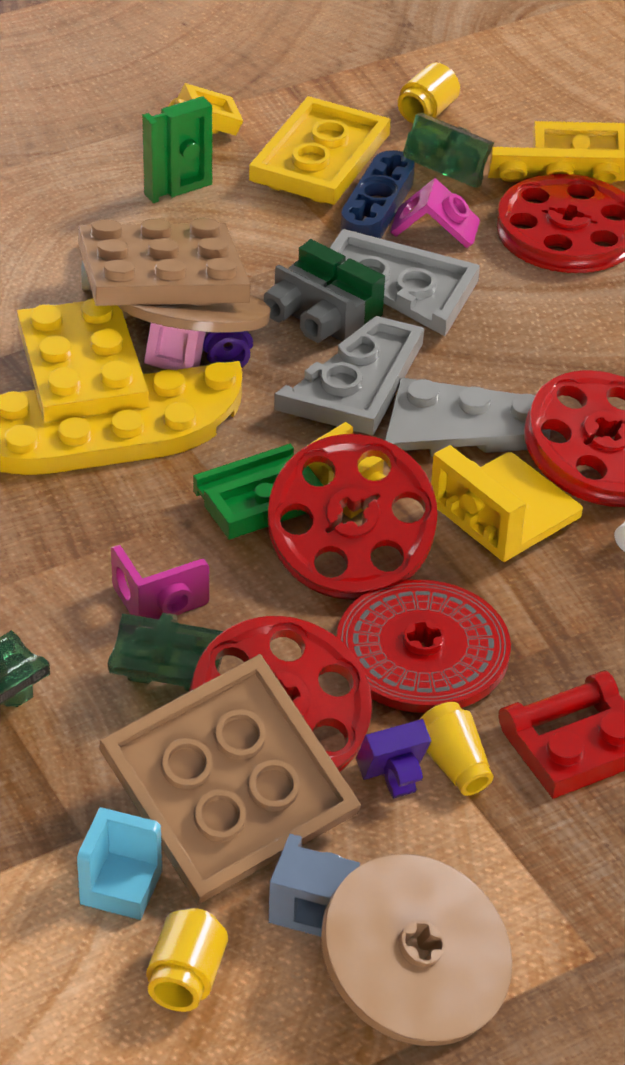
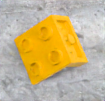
(500, 503)

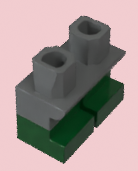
(326, 293)

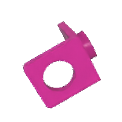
(443, 206)
(167, 591)

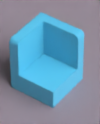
(119, 863)

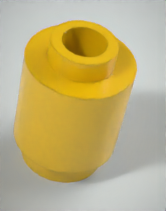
(428, 92)
(186, 959)

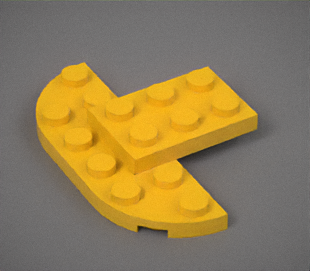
(95, 400)

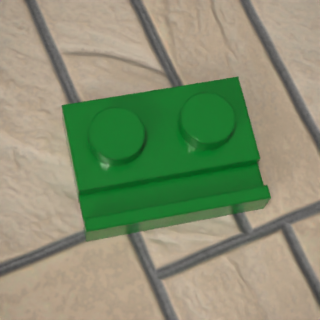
(177, 149)
(241, 490)

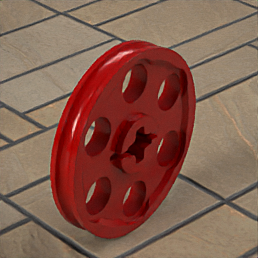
(564, 223)
(579, 428)
(356, 492)
(320, 654)

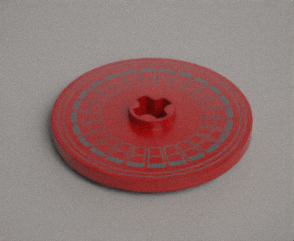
(462, 638)

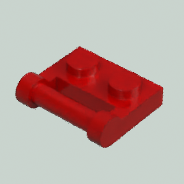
(578, 751)

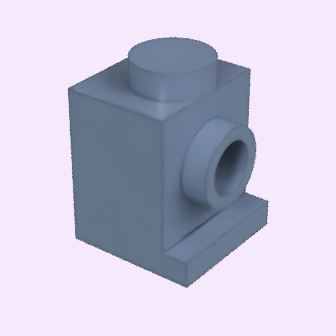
(304, 886)

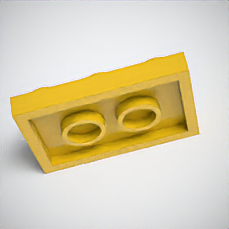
(319, 150)

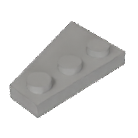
(417, 281)
(358, 380)
(447, 414)

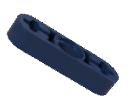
(377, 182)

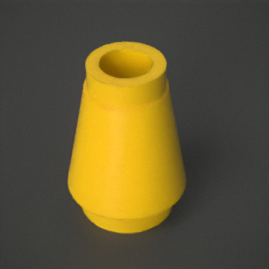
(457, 747)

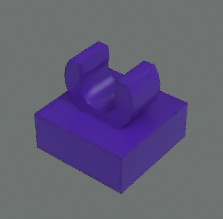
(396, 755)

